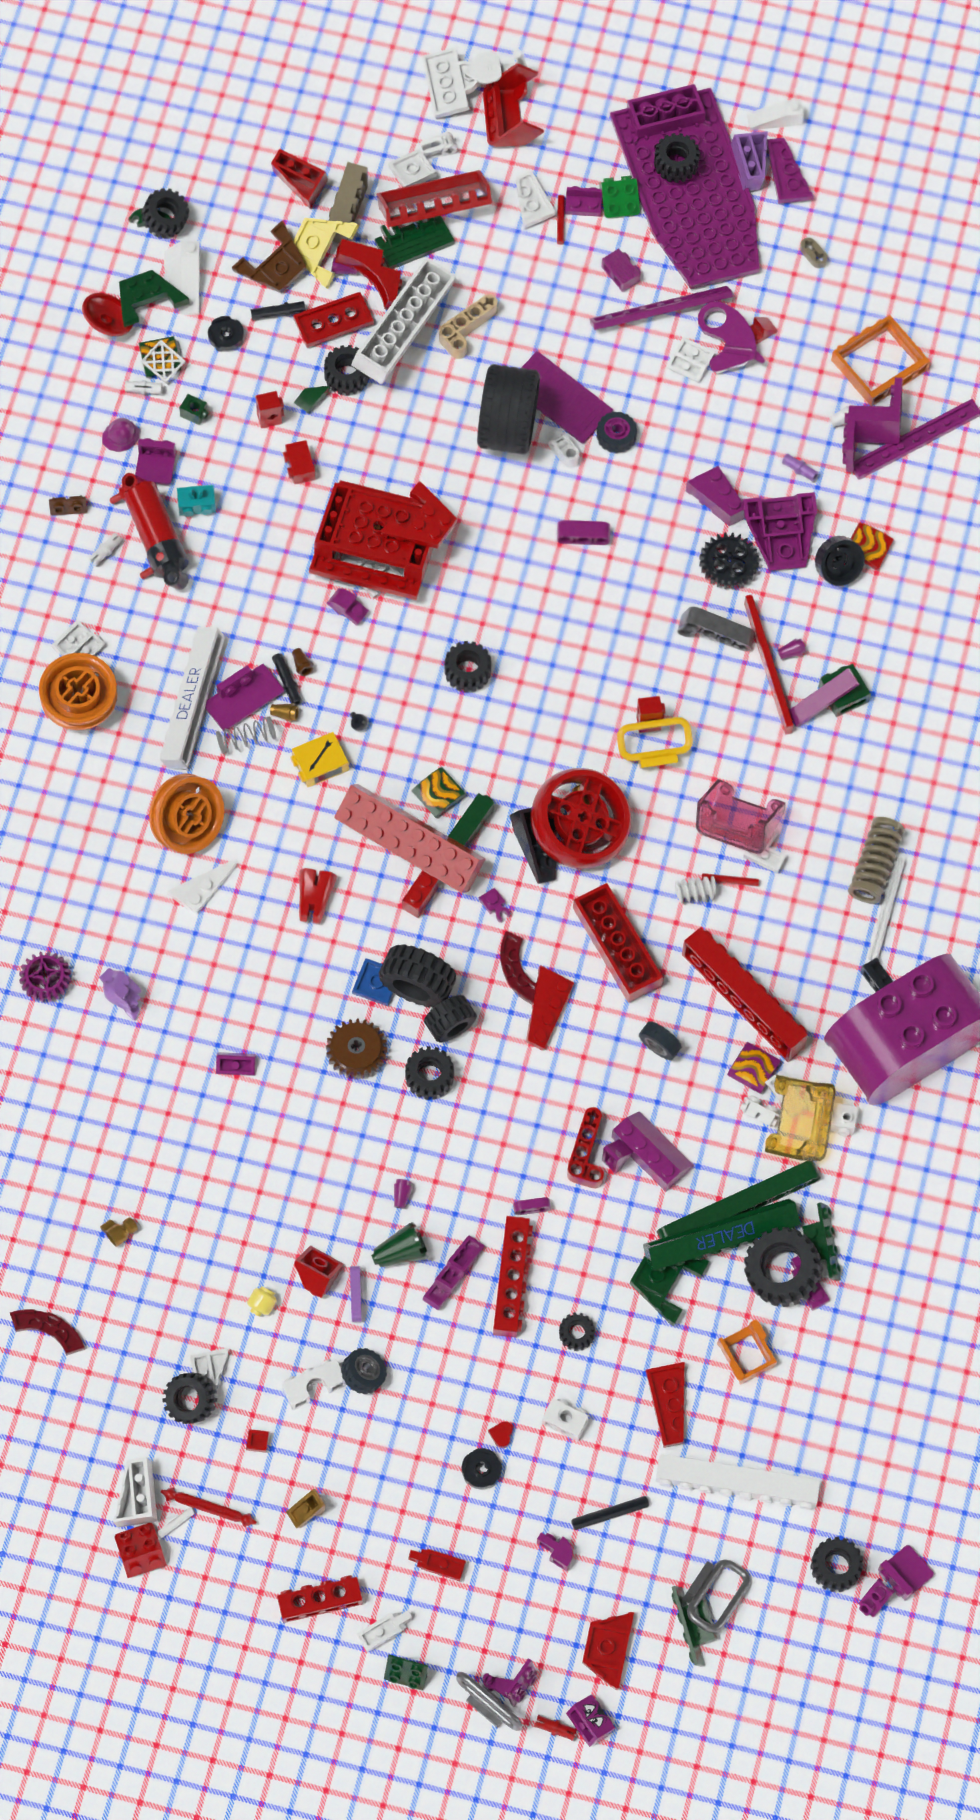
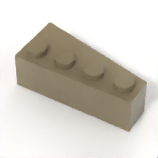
(349, 196)

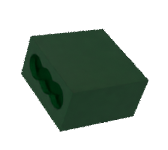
(855, 698)

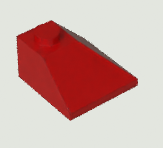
(317, 1271)

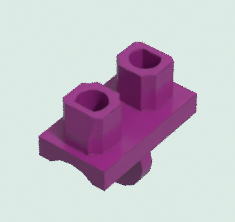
(875, 1598)

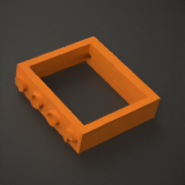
(869, 333)

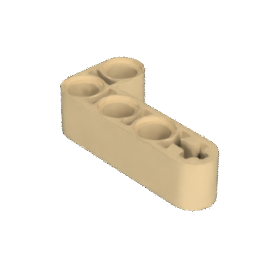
(484, 307)

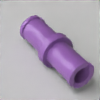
(800, 467)

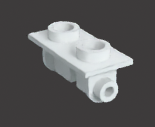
(754, 1106)

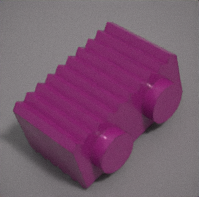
(621, 270)

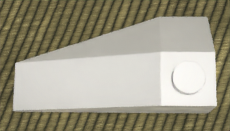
(183, 272)

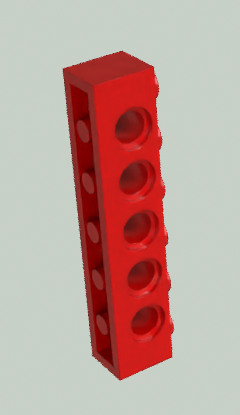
(513, 1227)

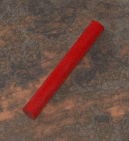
(560, 219)
(732, 879)

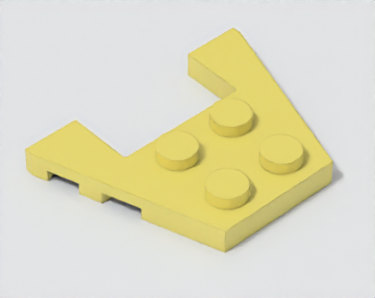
(314, 241)

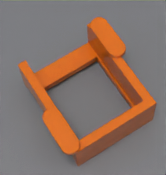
(756, 1331)

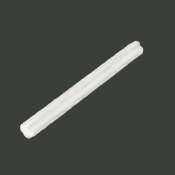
(886, 908)

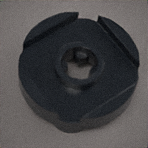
(229, 342)
(491, 1463)

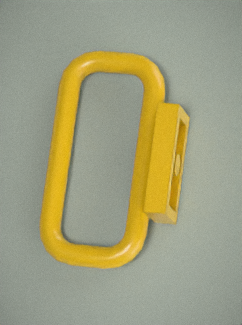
(656, 757)

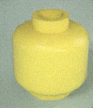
(261, 1301)

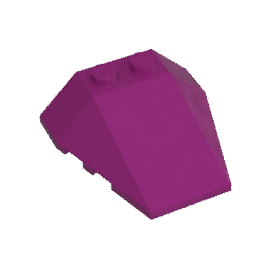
(782, 528)

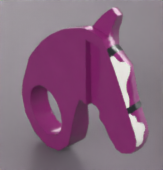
(735, 332)

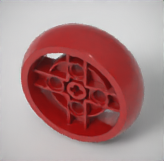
(549, 806)

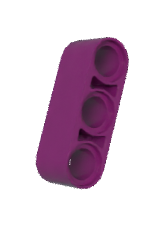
(583, 532)

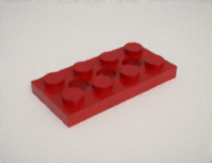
(333, 309)

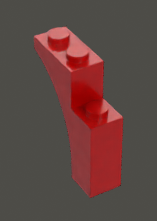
(370, 263)

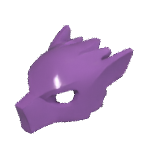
(121, 991)

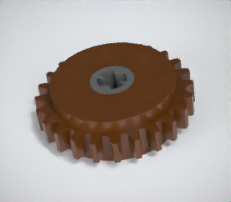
(360, 1035)

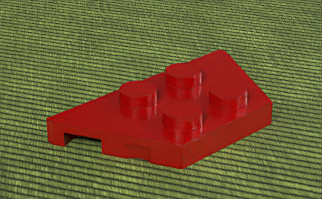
(607, 1647)

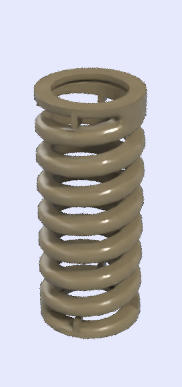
(877, 862)

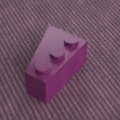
(717, 494)

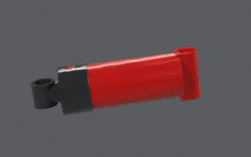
(155, 530)

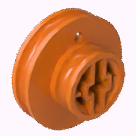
(74, 694)
(185, 818)

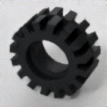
(568, 1340)

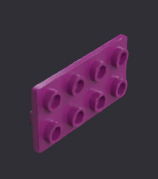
(242, 695)

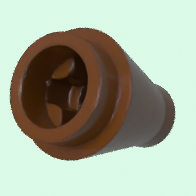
(303, 664)

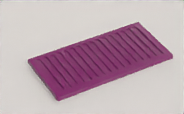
(566, 400)

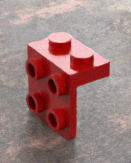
(140, 1550)

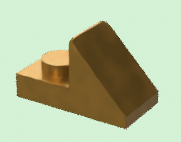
(306, 1509)

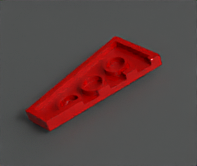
(548, 1002)
(667, 1395)

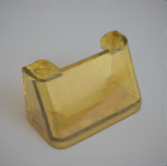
(803, 1119)

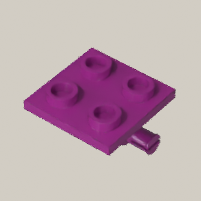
(513, 1689)

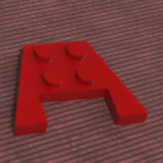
(429, 525)

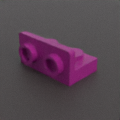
(583, 201)

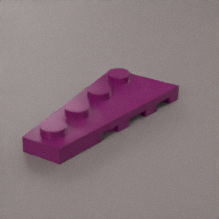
(787, 178)

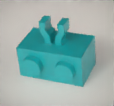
(196, 500)

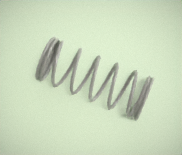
(223, 748)

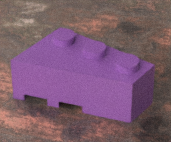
(750, 156)

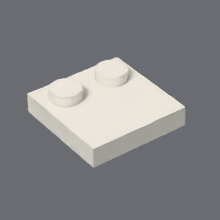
(412, 169)

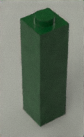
(472, 820)

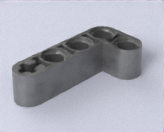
(718, 628)

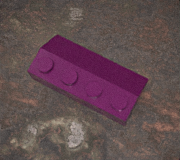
(652, 1150)

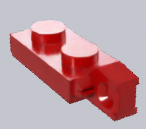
(438, 1563)

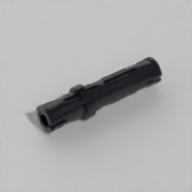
(277, 310)
(289, 686)

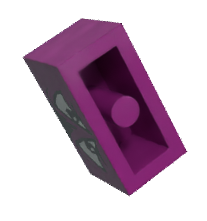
(590, 1720)

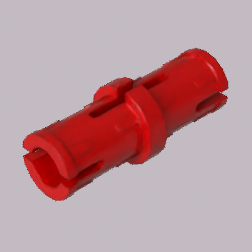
(555, 1727)

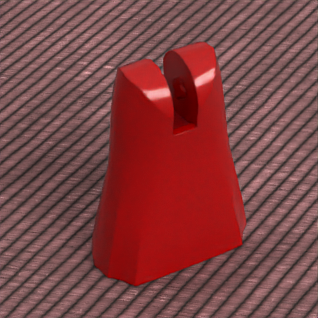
(314, 893)

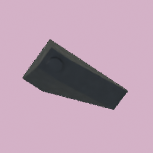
(540, 863)

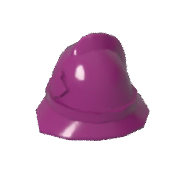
(120, 435)

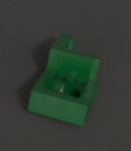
(310, 397)

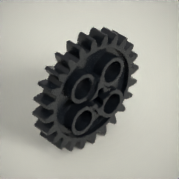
(730, 546)

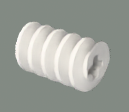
(696, 889)

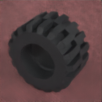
(676, 169)
(162, 225)
(343, 382)
(467, 680)
(450, 1018)
(434, 1087)
(174, 1402)
(841, 1548)

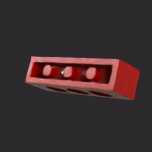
(311, 1608)

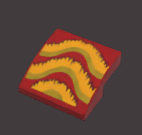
(873, 543)

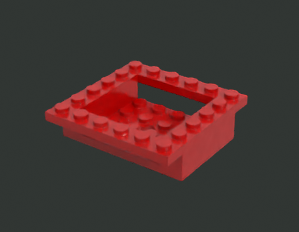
(350, 530)

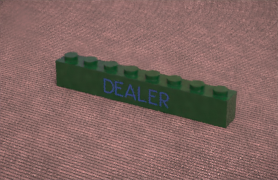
(720, 1234)

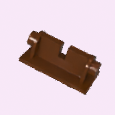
(65, 506)

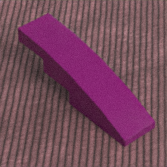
(453, 1272)

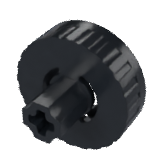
(829, 557)

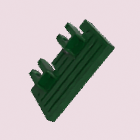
(413, 243)

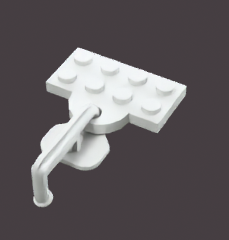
(453, 79)

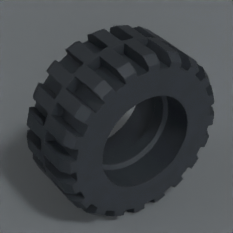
(417, 975)
(769, 1246)

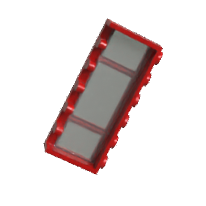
(434, 198)

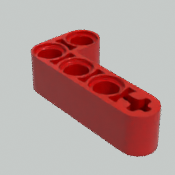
(586, 1145)

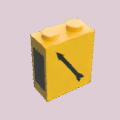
(319, 759)

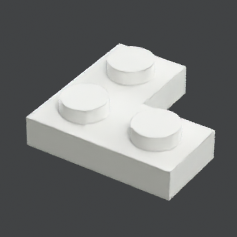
(768, 858)

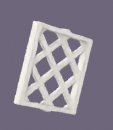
(154, 370)

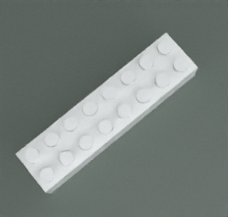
(403, 320)

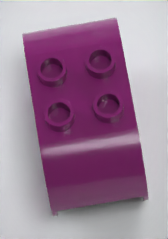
(908, 1029)

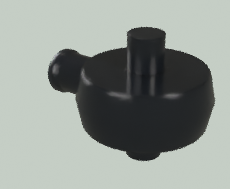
(358, 721)

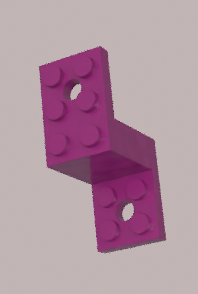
(872, 425)

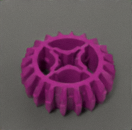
(53, 975)

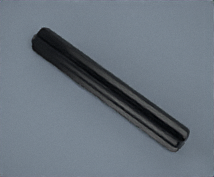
(610, 1512)

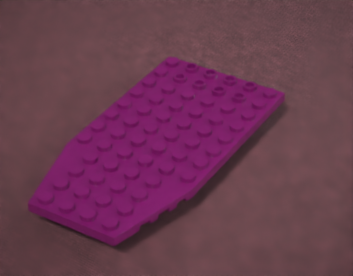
(707, 219)

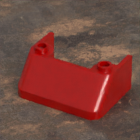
(503, 112)

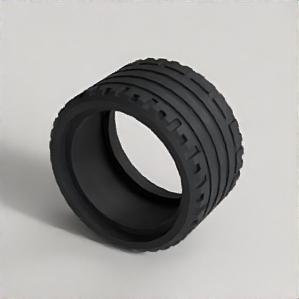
(508, 409)

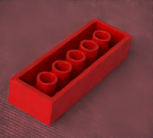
(617, 942)

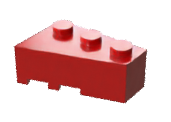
(299, 176)

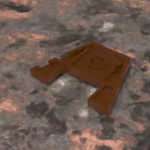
(280, 267)

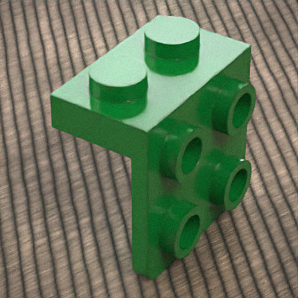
(620, 197)

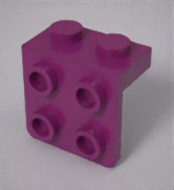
(156, 460)
(905, 1572)

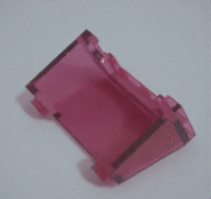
(736, 820)

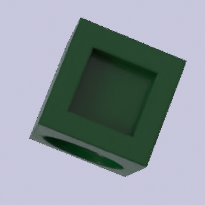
(190, 403)

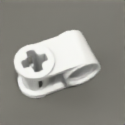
(564, 447)

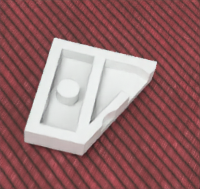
(210, 1365)

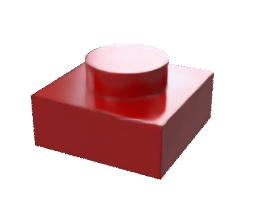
(257, 1441)

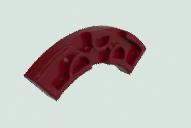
(512, 969)
(49, 1324)

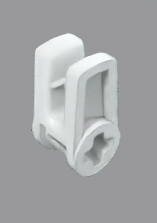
(438, 146)

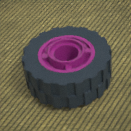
(613, 423)

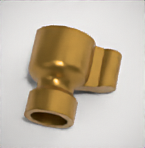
(118, 1233)

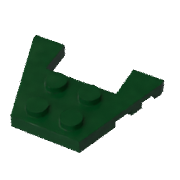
(144, 290)
(656, 1285)

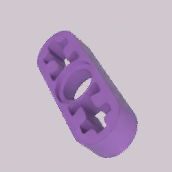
(355, 1293)

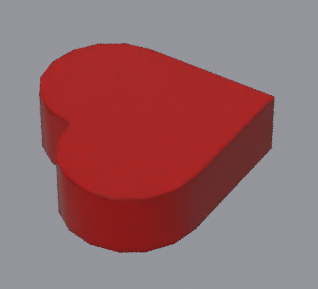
(501, 1434)

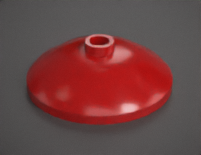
(104, 314)

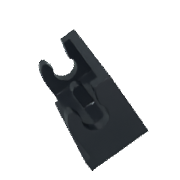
(875, 974)

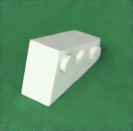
(137, 1494)

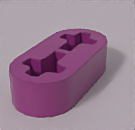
(532, 1206)

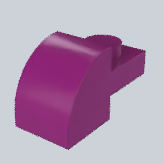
(345, 603)
(561, 1551)

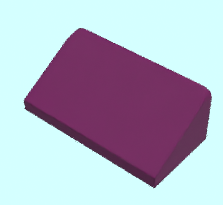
(235, 1063)

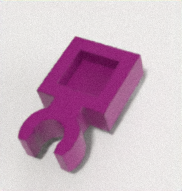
(493, 902)

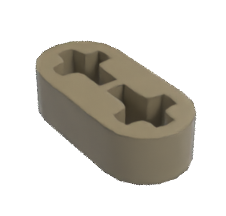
(815, 251)

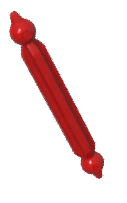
(208, 1507)

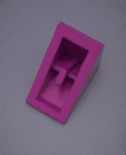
(616, 1155)

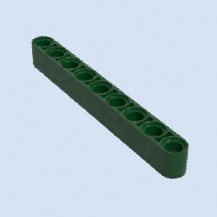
(748, 1199)

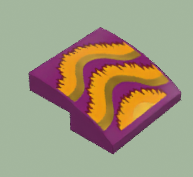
(753, 1067)

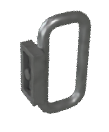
(702, 1584)
(487, 1704)

